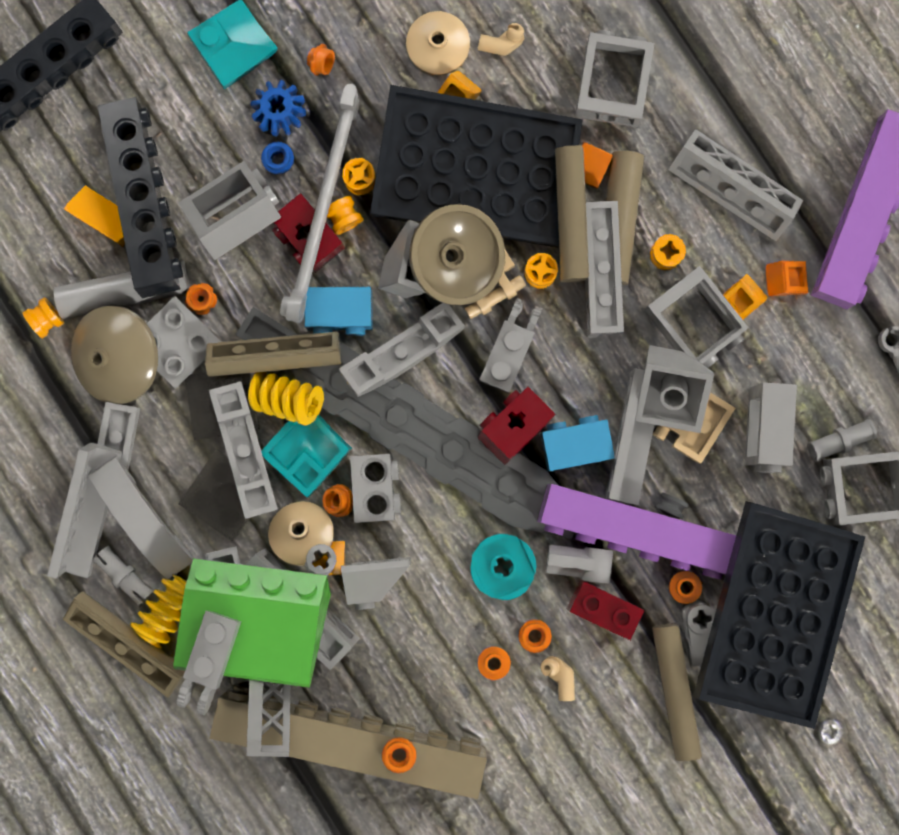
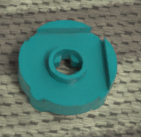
(495, 584)

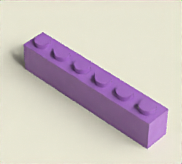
(863, 219)
(637, 529)

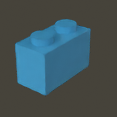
(339, 310)
(577, 444)

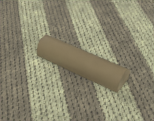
(624, 187)
(572, 213)
(273, 354)
(123, 643)
(677, 692)

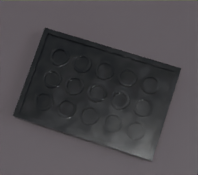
(475, 155)
(779, 616)

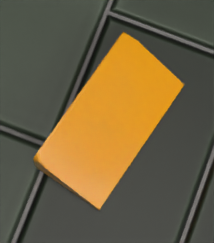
(97, 213)

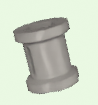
(322, 550)

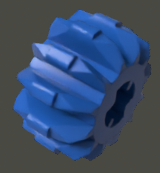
(280, 95)

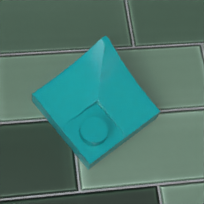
(232, 43)
(306, 453)

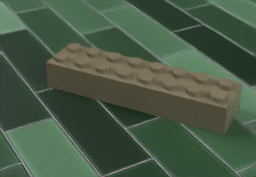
(358, 743)

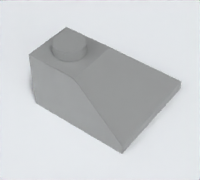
(674, 390)
(371, 580)

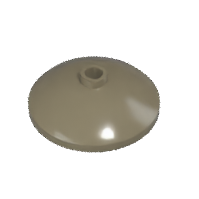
(476, 252)
(126, 352)

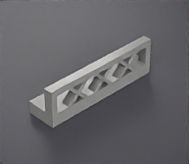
(734, 187)
(604, 282)
(630, 448)
(82, 516)
(336, 636)
(256, 713)

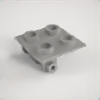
(179, 341)

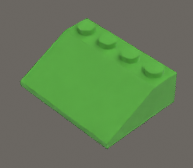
(278, 612)

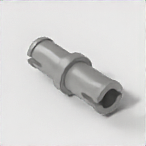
(842, 440)
(123, 576)

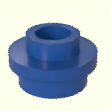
(273, 149)

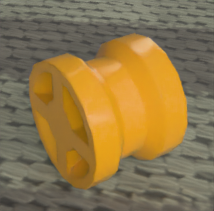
(354, 171)
(344, 215)
(666, 258)
(541, 264)
(43, 317)

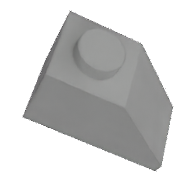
(396, 269)

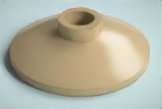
(443, 57)
(293, 547)

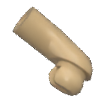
(505, 43)
(562, 674)

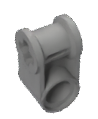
(696, 634)

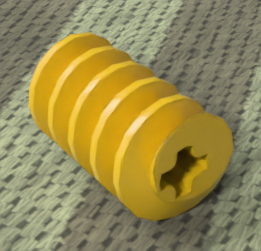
(285, 398)
(162, 613)

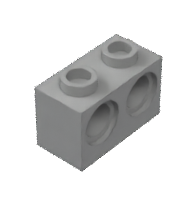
(364, 488)

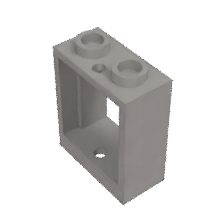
(608, 110)
(241, 222)
(718, 302)
(770, 427)
(832, 478)

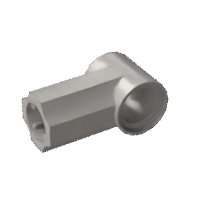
(586, 563)

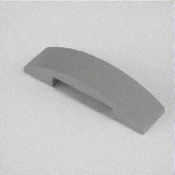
(402, 351)
(243, 450)
(139, 518)

